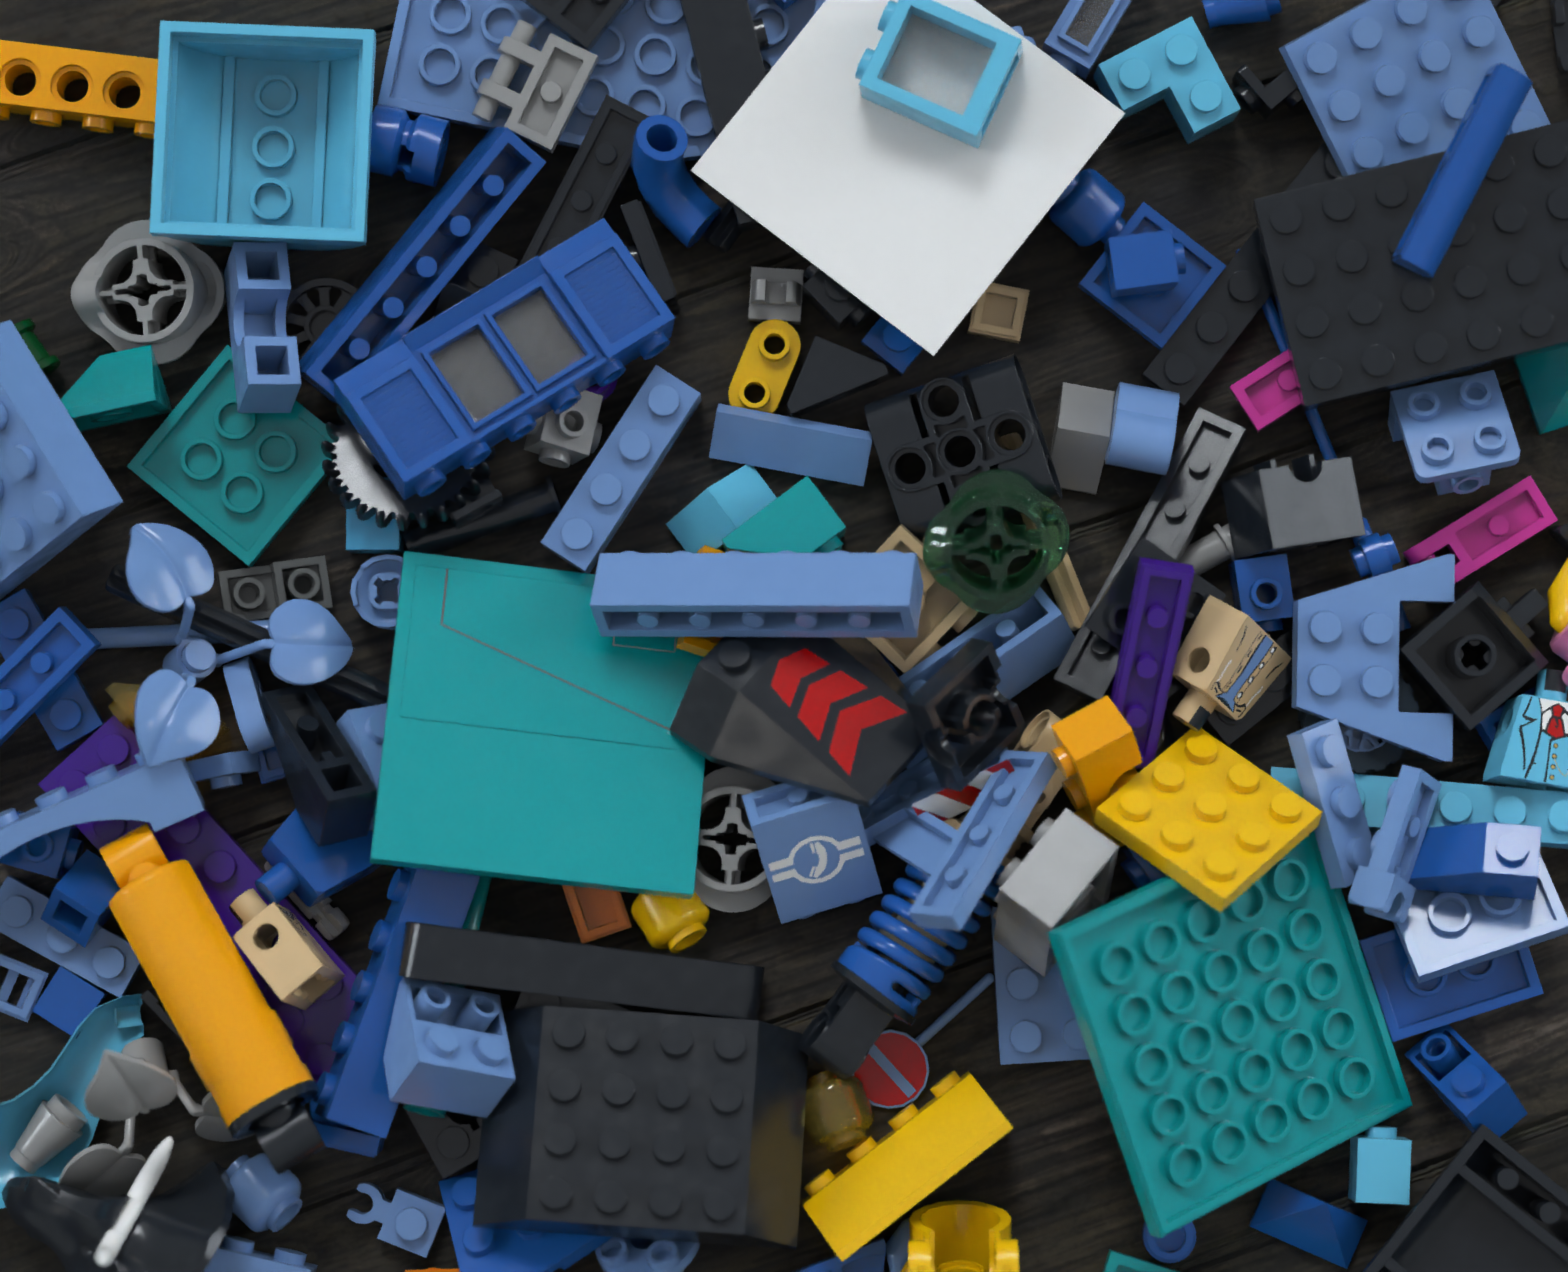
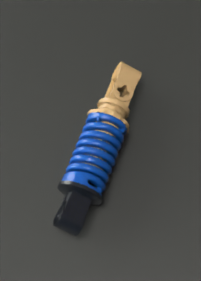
(899, 949)

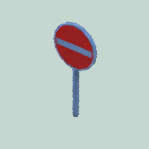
(897, 1063)

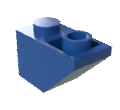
(1466, 1081)

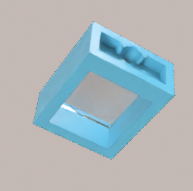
(939, 68)

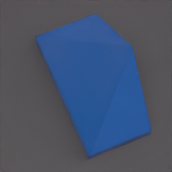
(1308, 1223)

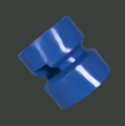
(408, 145)

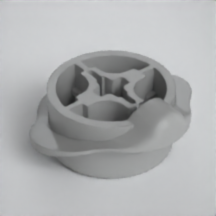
(96, 292)
(731, 894)

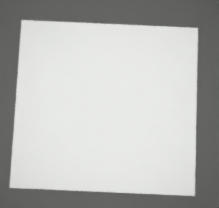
(891, 203)

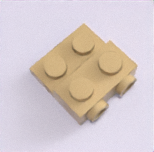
(938, 611)

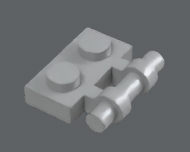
(549, 93)

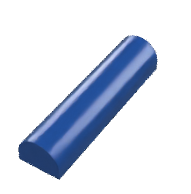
(1462, 170)

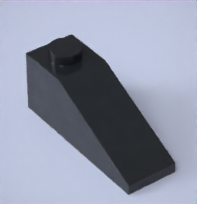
(319, 765)

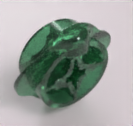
(999, 592)

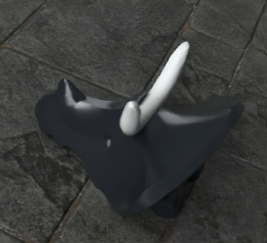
(130, 1231)

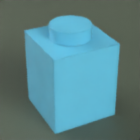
(1380, 1167)

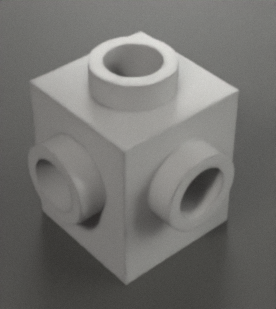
(569, 435)

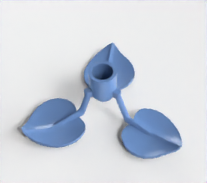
(169, 712)

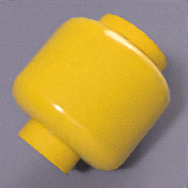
(670, 921)

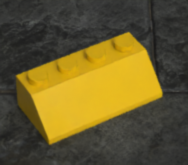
(905, 1164)

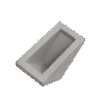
(1081, 436)

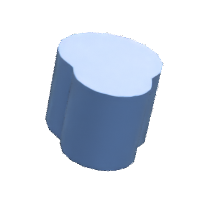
(1142, 428)

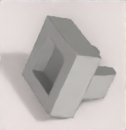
(775, 294)

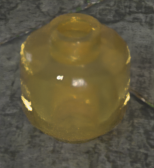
(837, 1111)

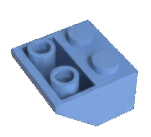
(447, 1048)

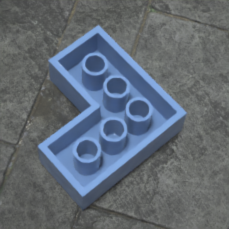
(47, 471)

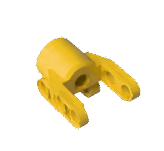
(961, 1239)

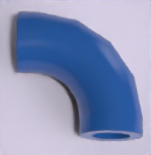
(666, 181)

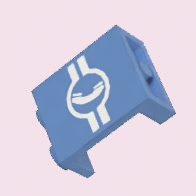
(810, 850)

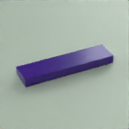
(1151, 649)

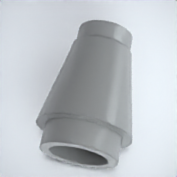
(48, 1133)

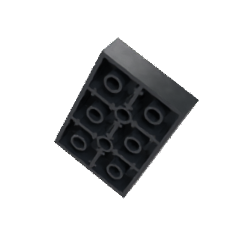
(1373, 326)

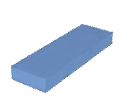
(790, 444)

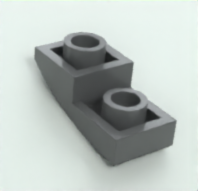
(261, 589)

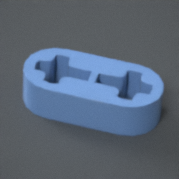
(245, 693)

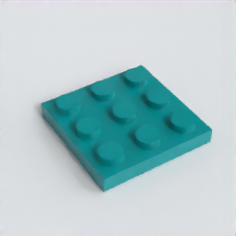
(234, 469)

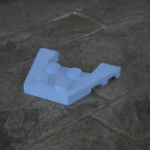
(1350, 656)

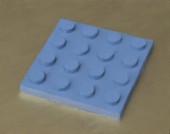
(1400, 77)

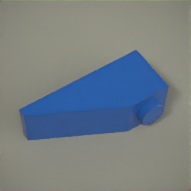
(1479, 860)

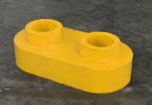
(765, 369)

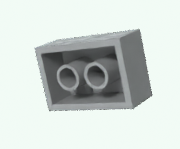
(1054, 884)

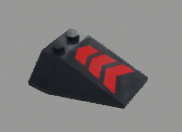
(801, 714)

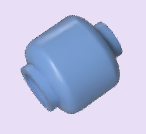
(261, 1195)

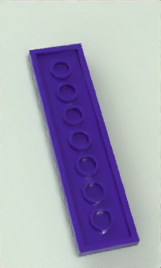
(225, 874)

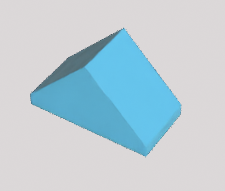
(721, 509)

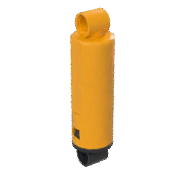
(213, 1000)

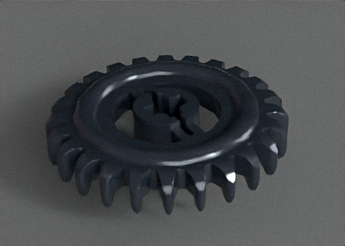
(356, 479)

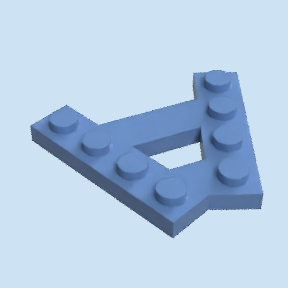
(962, 859)

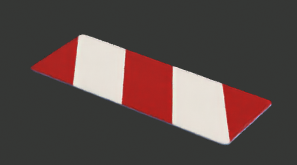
(950, 803)

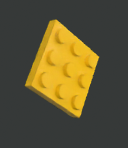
(1207, 818)

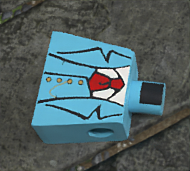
(1533, 738)

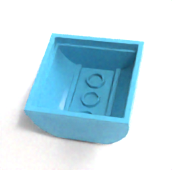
(263, 134)

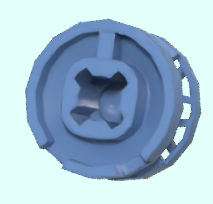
(377, 590)

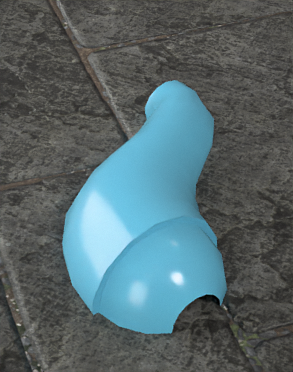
(104, 1028)

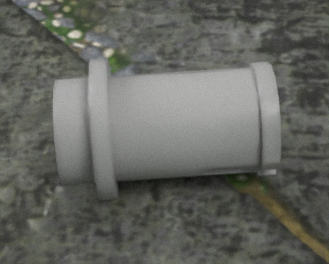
(1210, 550)

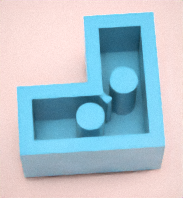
(1171, 68)

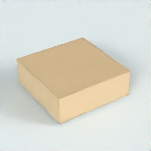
(999, 313)

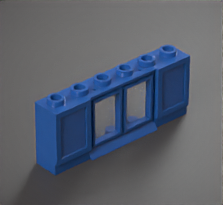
(504, 359)

